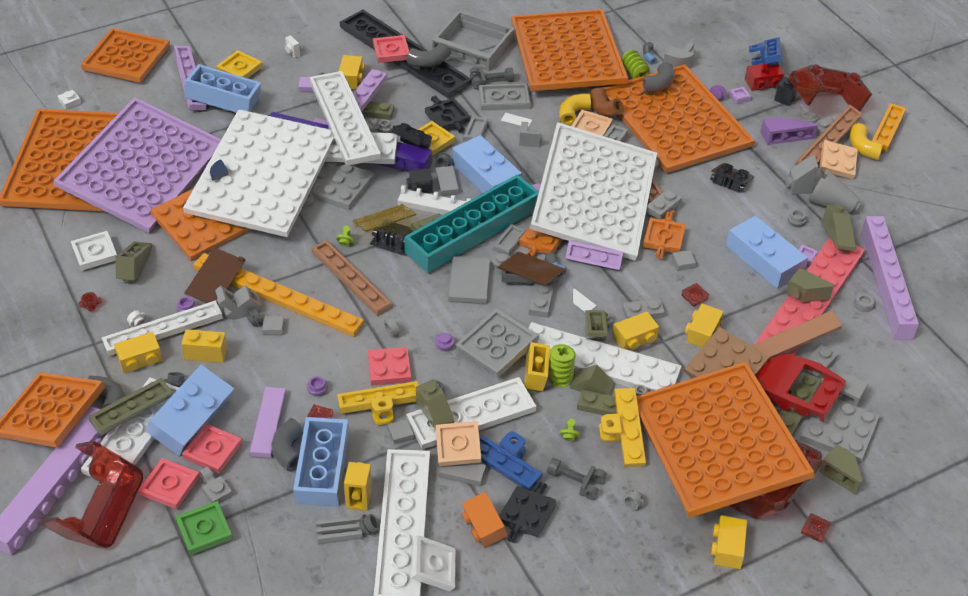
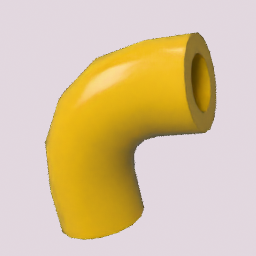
(571, 105)
(864, 146)

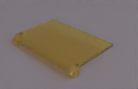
(384, 217)

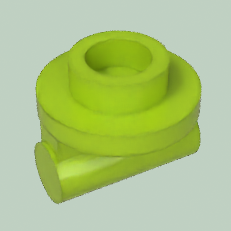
(345, 239)
(568, 433)

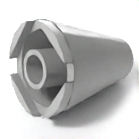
(833, 191)

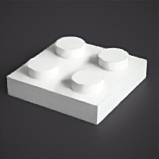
(94, 250)
(433, 563)

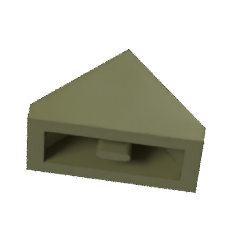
(595, 325)
(593, 380)

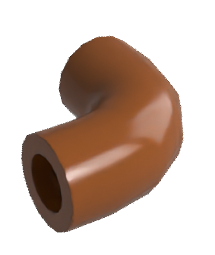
(603, 106)

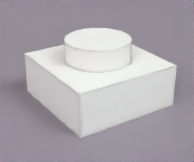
(292, 47)
(69, 99)

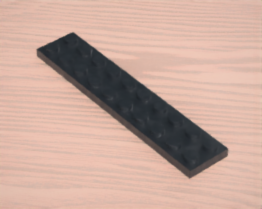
(442, 77)

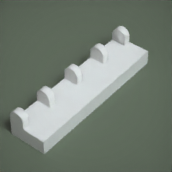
(428, 202)

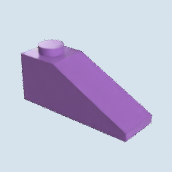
(784, 130)

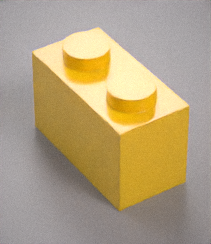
(352, 69)
(704, 324)
(635, 331)
(204, 346)
(138, 352)
(536, 366)
(358, 486)
(730, 542)

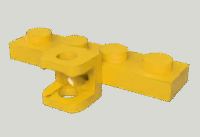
(379, 400)
(625, 427)

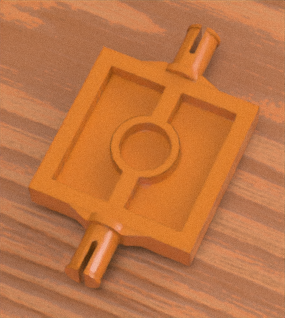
(664, 235)
(539, 242)

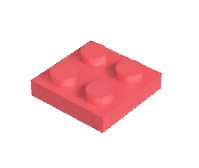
(391, 48)
(389, 366)
(212, 448)
(169, 483)

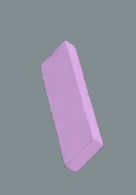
(267, 421)

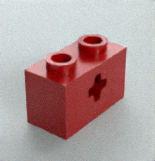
(763, 76)

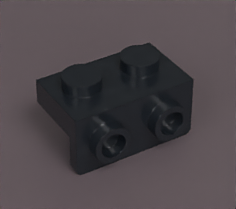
(412, 136)

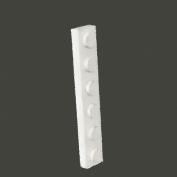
(167, 325)

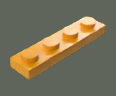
(889, 125)

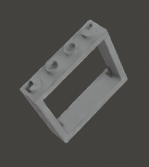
(478, 24)

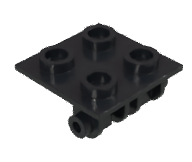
(736, 176)
(391, 237)

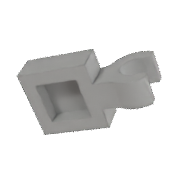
(216, 488)

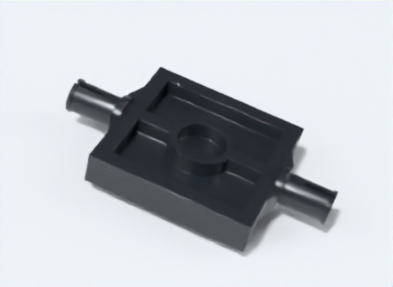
(447, 114)
(527, 511)

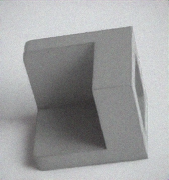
(529, 138)

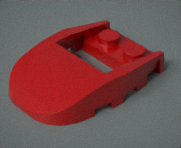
(780, 375)

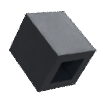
(785, 92)
(420, 179)

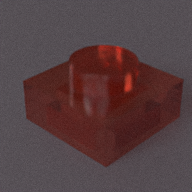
(695, 294)
(320, 412)
(815, 527)

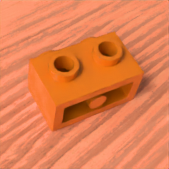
(484, 519)

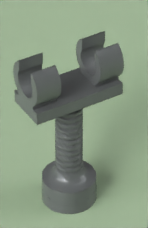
(508, 74)
(586, 489)

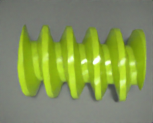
(635, 64)
(561, 365)

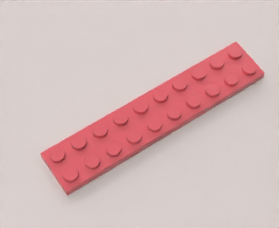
(831, 265)

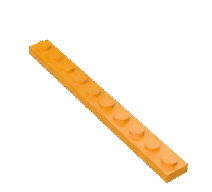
(294, 301)

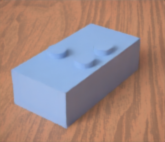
(222, 89)
(482, 163)
(765, 251)
(189, 409)
(321, 461)

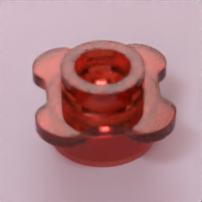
(89, 301)

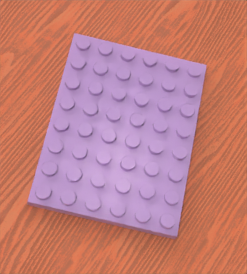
(138, 163)

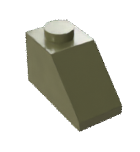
(808, 287)
(433, 403)
(842, 468)

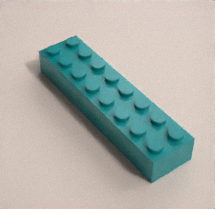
(471, 223)

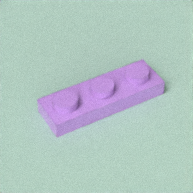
(594, 255)

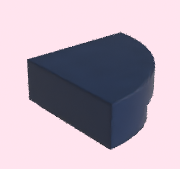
(218, 170)

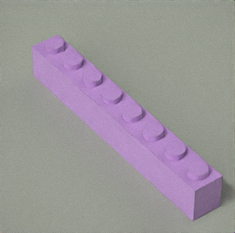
(889, 278)
(46, 486)

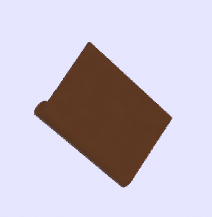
(532, 268)
(216, 271)

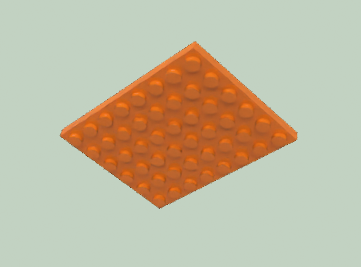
(568, 50)
(681, 121)
(47, 150)
(721, 439)

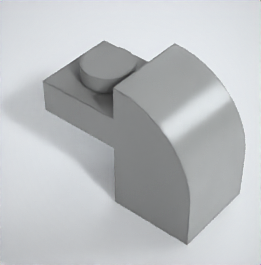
(680, 56)
(237, 304)

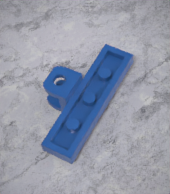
(769, 52)
(507, 459)

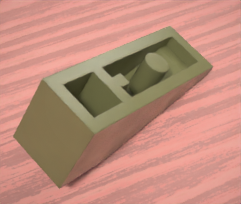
(839, 227)
(132, 261)

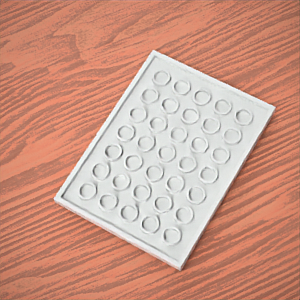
(269, 171)
(594, 190)

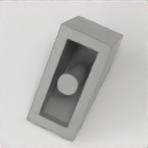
(803, 176)
(854, 389)

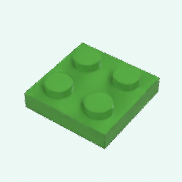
(203, 527)

